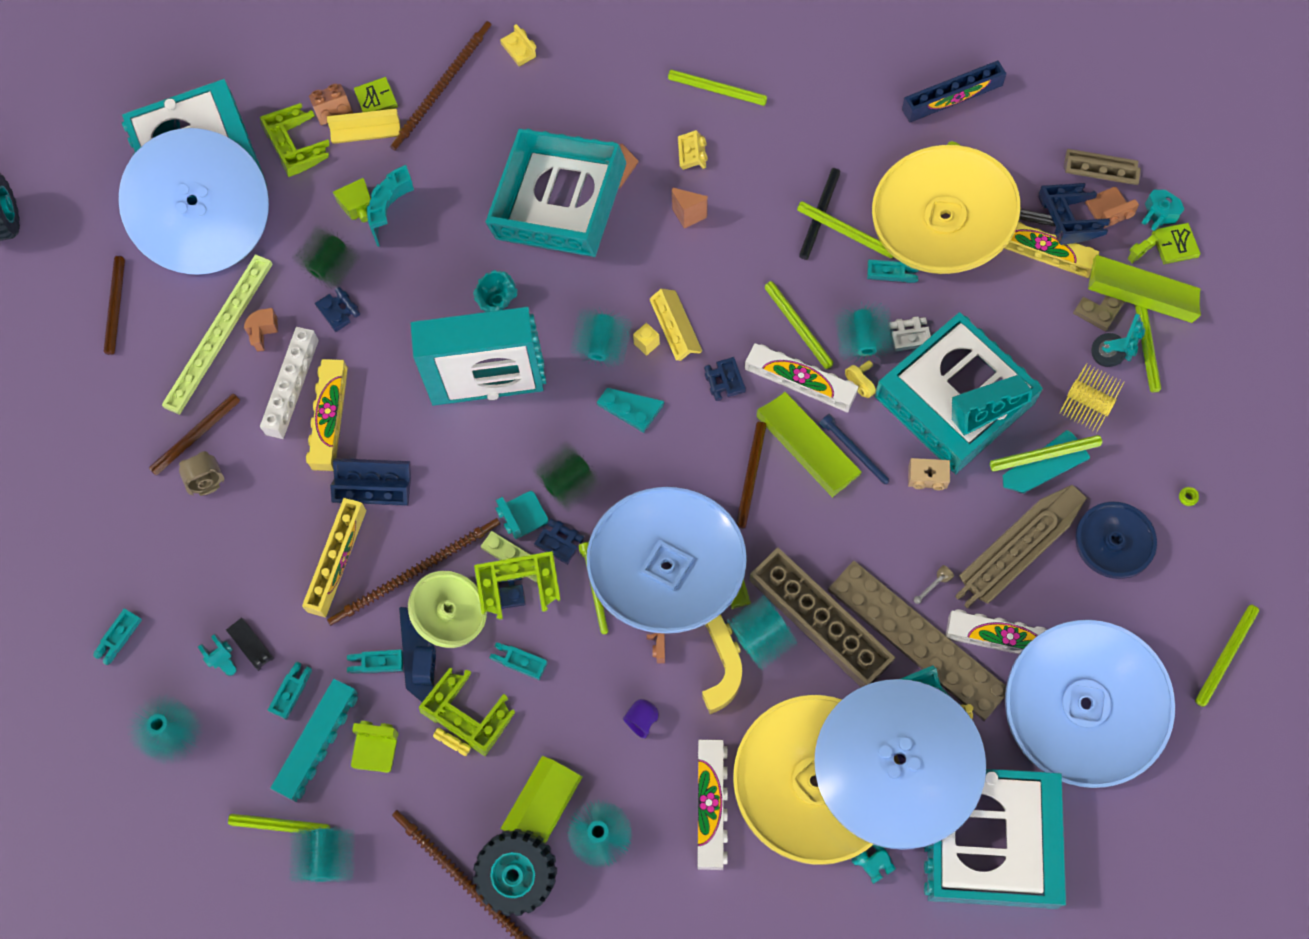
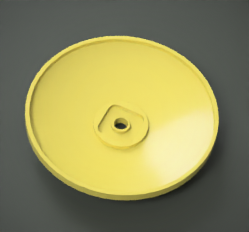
(941, 181)
(776, 790)

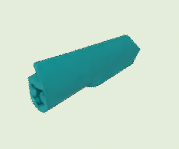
(1030, 475)

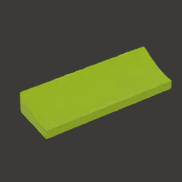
(1145, 289)
(808, 444)

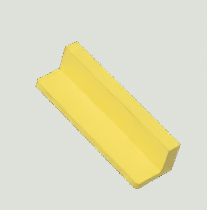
(364, 126)
(675, 323)

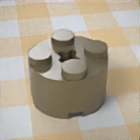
(201, 474)

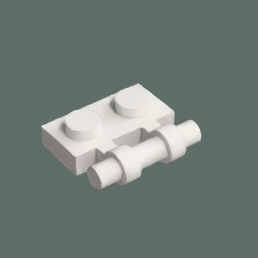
(909, 338)

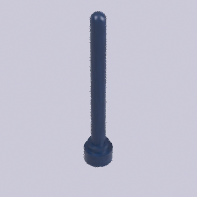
(829, 423)

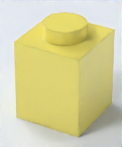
(646, 339)

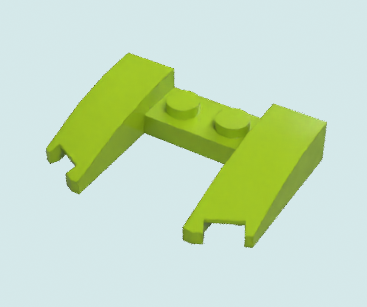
(276, 127)
(493, 572)
(439, 709)

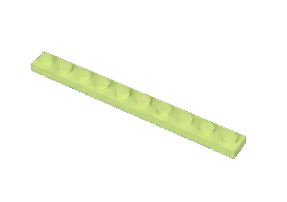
(217, 335)

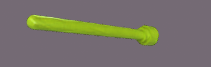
(598, 605)

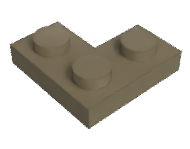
(1099, 315)

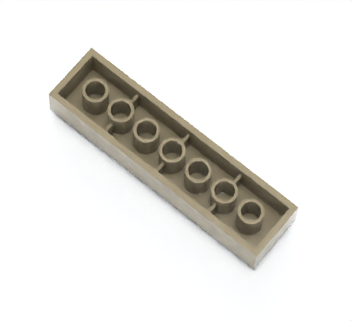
(821, 618)

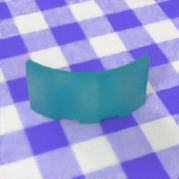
(394, 186)

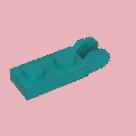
(891, 271)
(117, 636)
(377, 661)
(520, 661)
(289, 691)

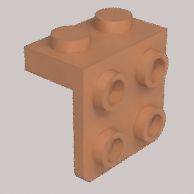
(330, 102)
(1112, 205)

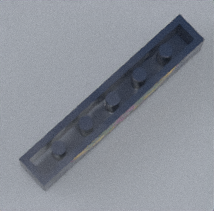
(953, 91)

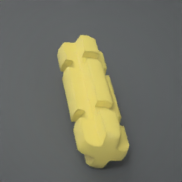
(452, 741)

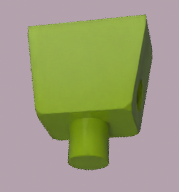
(354, 199)

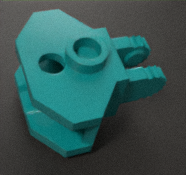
(1161, 209)
(220, 656)

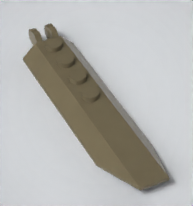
(1020, 545)

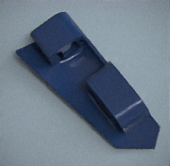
(418, 658)

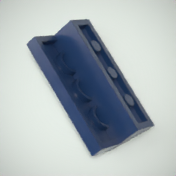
(371, 481)

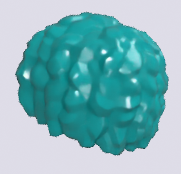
(495, 291)

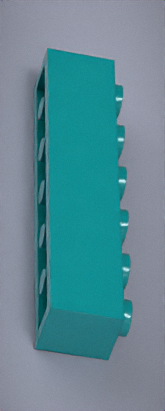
(314, 740)

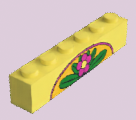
(1046, 248)
(327, 414)
(334, 558)

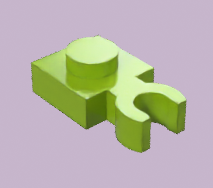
(1139, 250)

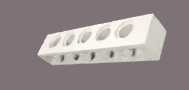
(289, 383)

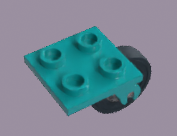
(1111, 349)

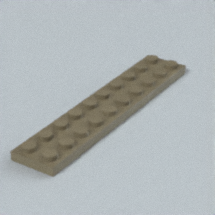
(918, 639)

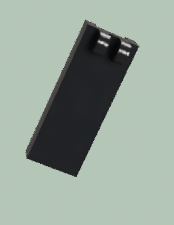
(249, 643)

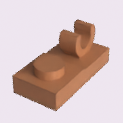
(659, 648)

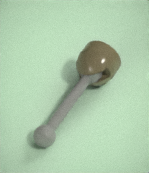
(944, 575)

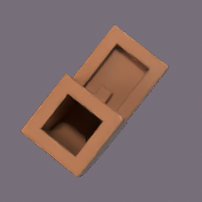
(261, 323)

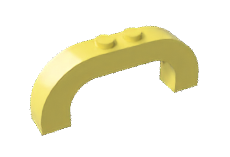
(723, 693)

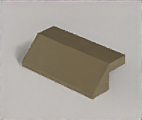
(1102, 166)

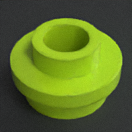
(1193, 493)

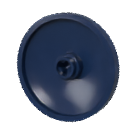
(1116, 540)

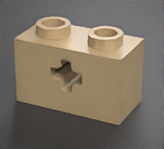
(938, 470)

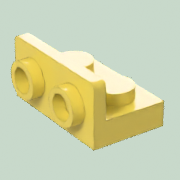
(519, 46)
(692, 150)

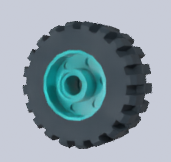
(8, 212)
(504, 888)

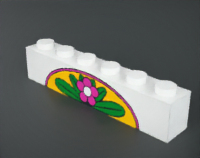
(801, 377)
(989, 632)
(710, 805)

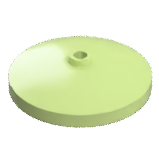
(446, 609)

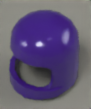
(643, 714)

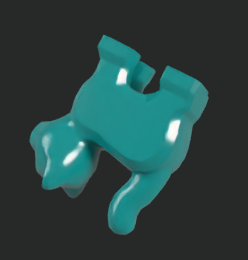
(873, 864)

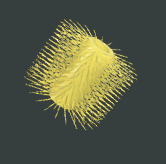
(1091, 397)

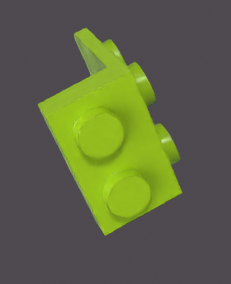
(374, 747)

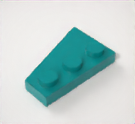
(631, 408)

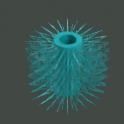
(864, 330)
(600, 336)
(763, 631)
(164, 729)
(588, 833)
(322, 856)

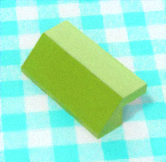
(543, 799)

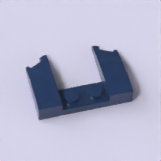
(1068, 230)

